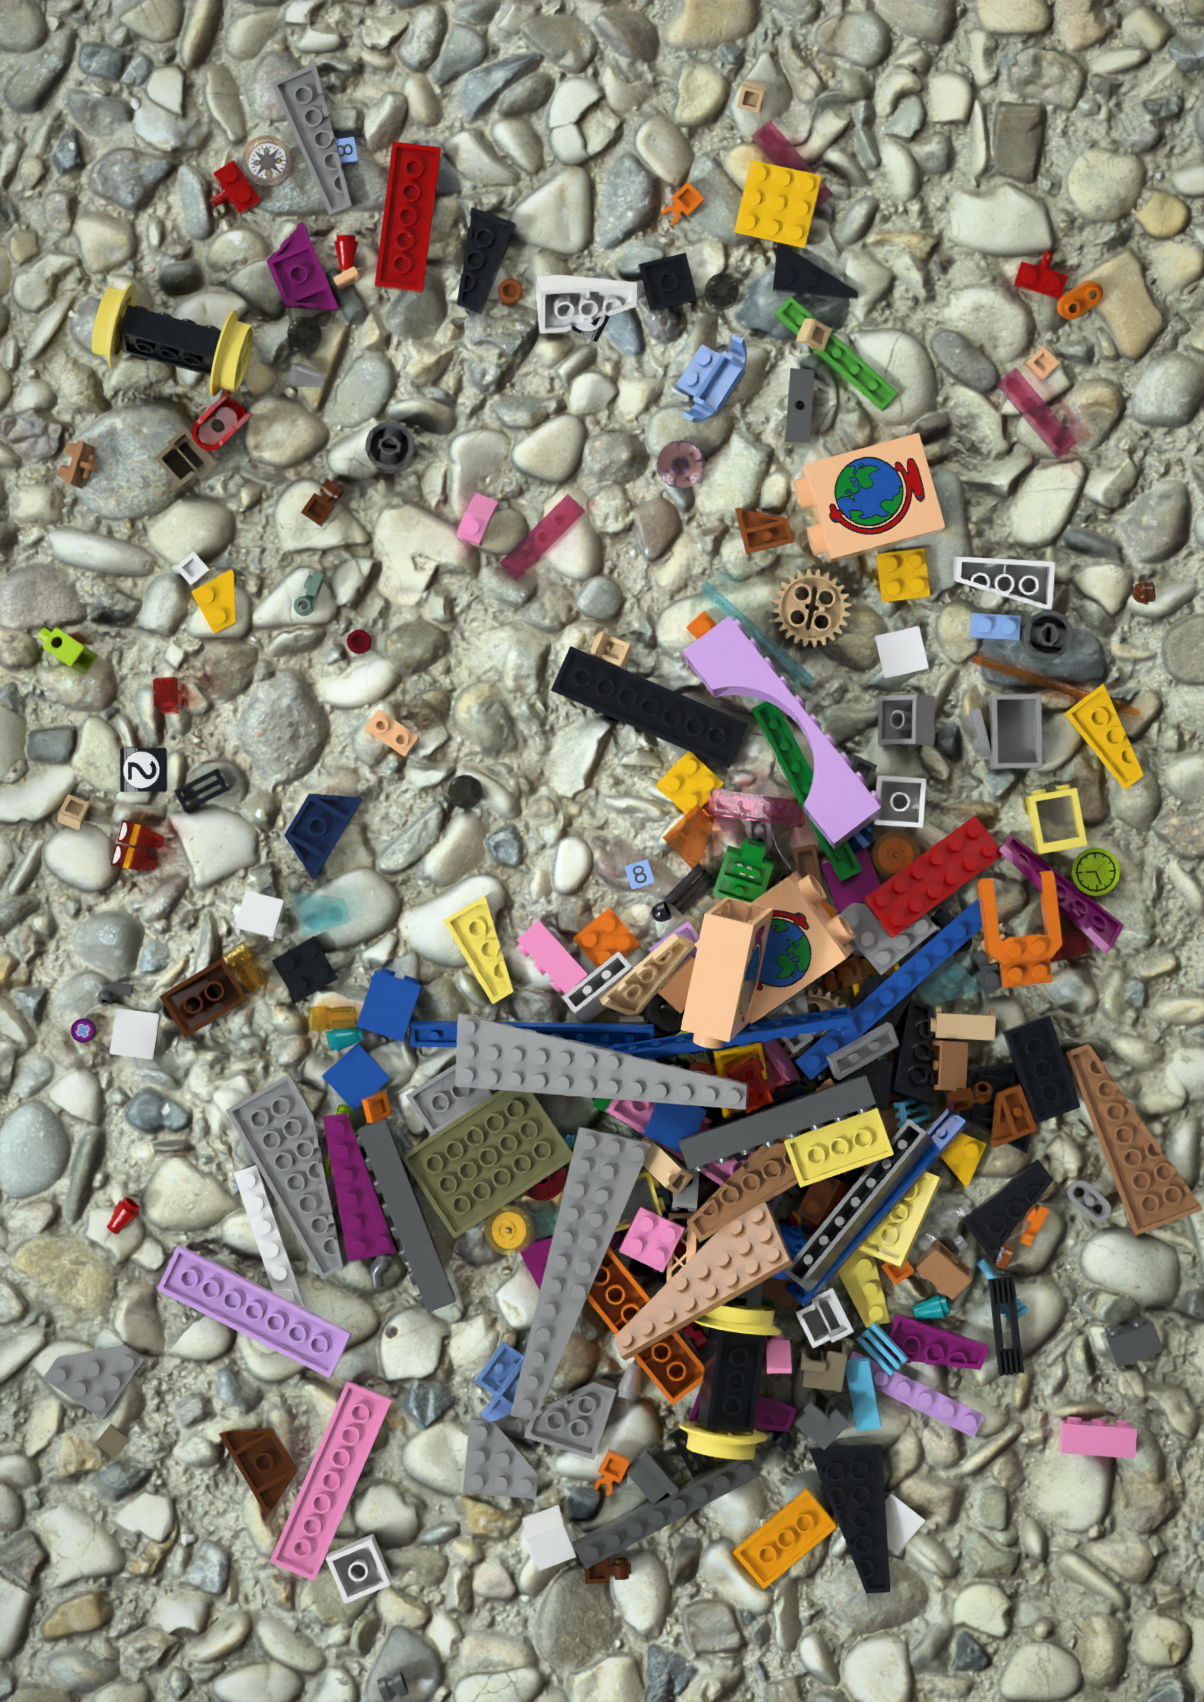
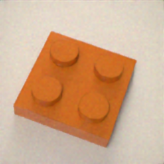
(605, 938)

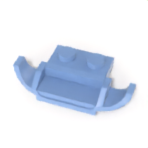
(713, 379)
(500, 1378)

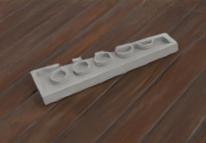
(309, 119)

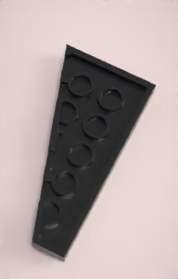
(857, 1495)

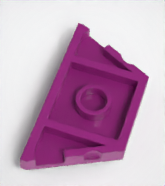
(300, 274)

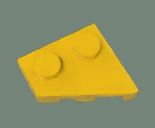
(218, 601)
(963, 1156)

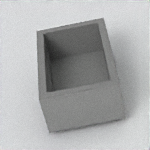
(1015, 731)

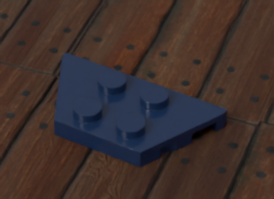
(319, 828)

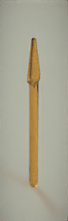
(1047, 682)

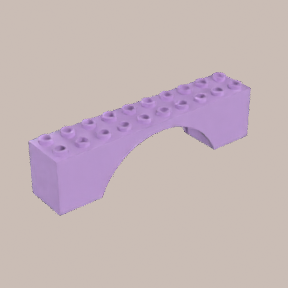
(734, 666)

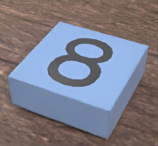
(347, 150)
(639, 874)

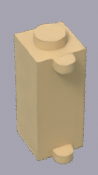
(963, 1025)
(666, 1168)

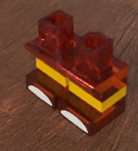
(136, 858)

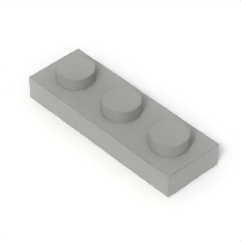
(862, 1051)

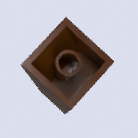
(821, 1199)

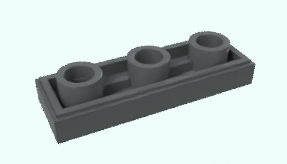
(800, 391)

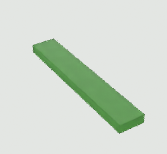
(841, 358)

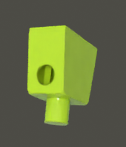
(67, 649)

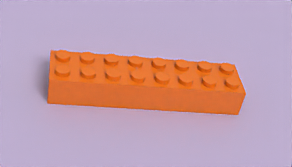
(617, 1299)

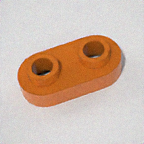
(1080, 298)

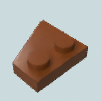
(762, 530)
(1011, 1116)

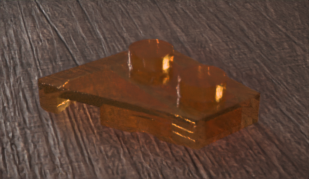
(690, 835)

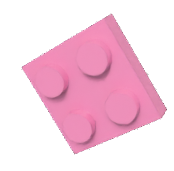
(651, 1239)

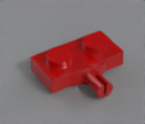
(234, 189)
(1041, 278)

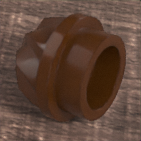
(1144, 592)

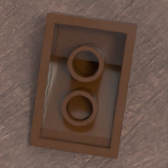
(204, 998)

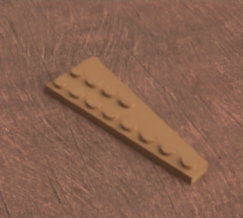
(1141, 1171)
(755, 1181)

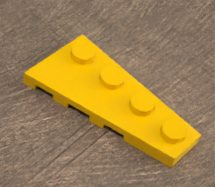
(1103, 731)

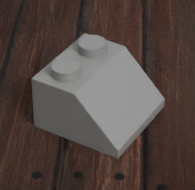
(906, 720)

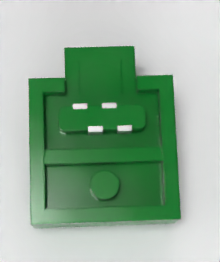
(744, 871)

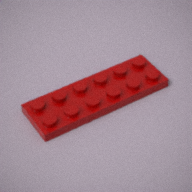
(407, 217)
(933, 877)

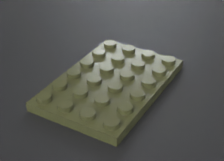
(487, 1158)

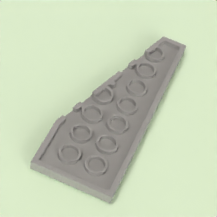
(287, 1151)

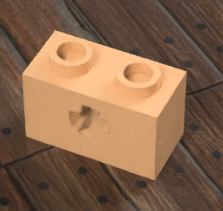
(392, 733)

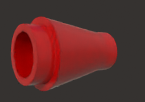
(346, 250)
(124, 1213)

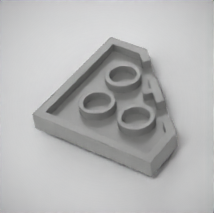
(877, 943)
(95, 1376)
(574, 1420)
(496, 1464)

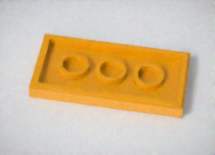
(785, 1538)

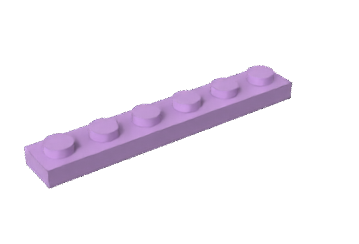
(924, 1398)

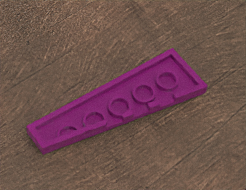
(1076, 905)
(359, 1209)

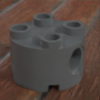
(390, 447)
(1046, 635)

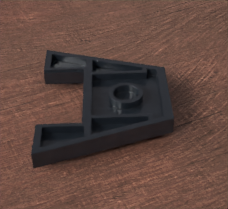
(981, 1115)

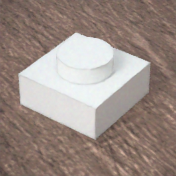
(192, 568)

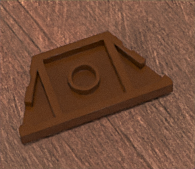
(262, 1462)

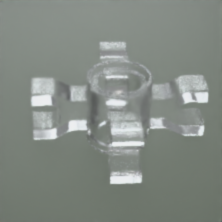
(953, 1234)

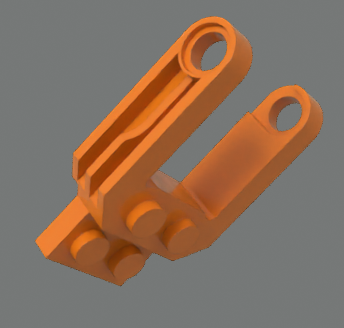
(1024, 957)

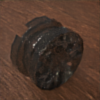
(721, 291)
(304, 334)
(465, 792)

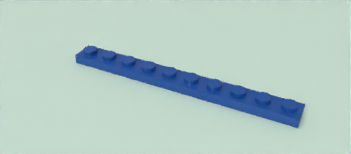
(894, 988)
(758, 1031)
(598, 1034)
(943, 1133)

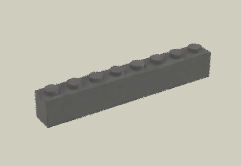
(776, 1122)
(858, 1206)
(406, 1214)
(653, 1517)

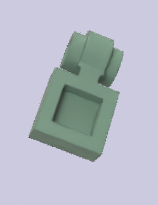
(313, 585)

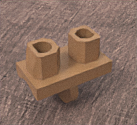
(81, 464)

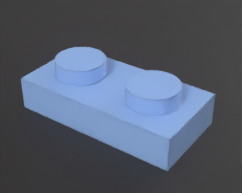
(995, 626)

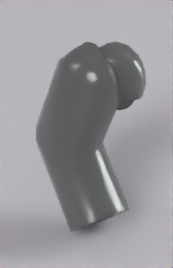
(112, 990)
(377, 1268)

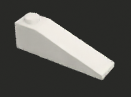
(575, 300)

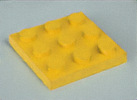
(778, 204)

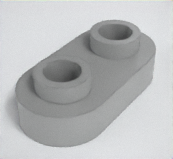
(981, 742)
(760, 830)
(1088, 1200)

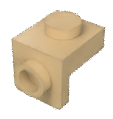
(611, 649)

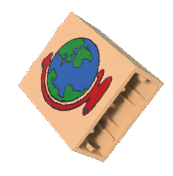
(870, 499)
(800, 941)
(726, 971)

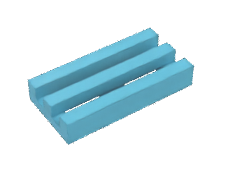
(902, 1114)
(876, 1355)

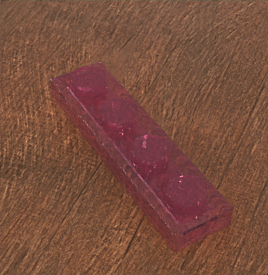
(783, 154)
(1036, 413)
(542, 536)
(756, 807)

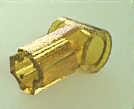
(243, 962)
(325, 1017)

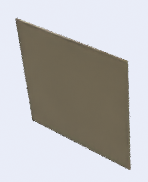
(111, 1441)

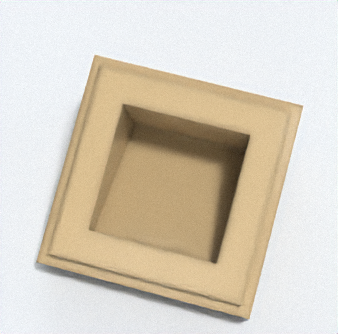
(751, 96)
(814, 334)
(73, 812)

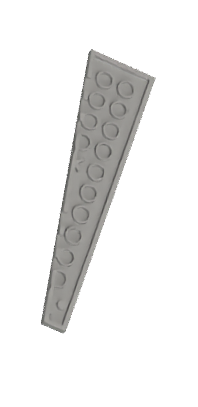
(527, 1061)
(591, 1205)

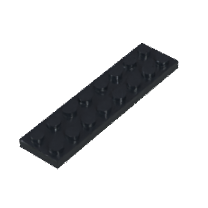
(649, 707)

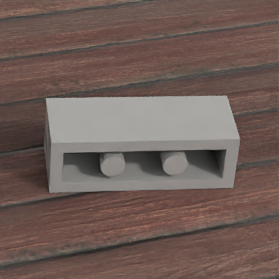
(585, 996)

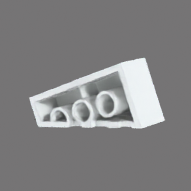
(1012, 578)

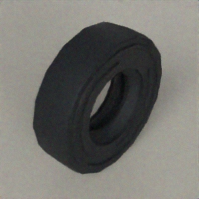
(660, 1024)

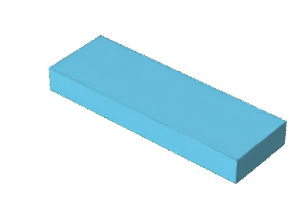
(863, 1394)

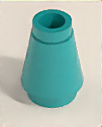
(343, 1037)
(932, 1308)

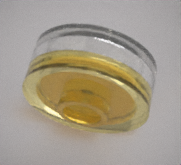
(510, 1230)

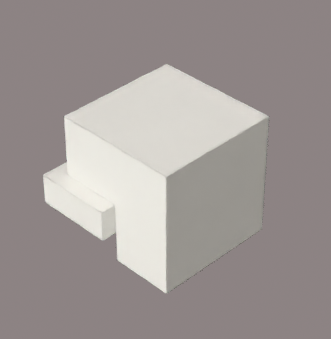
(261, 915)
(823, 1319)
(549, 1538)

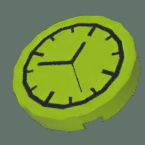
(1095, 871)

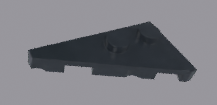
(801, 276)

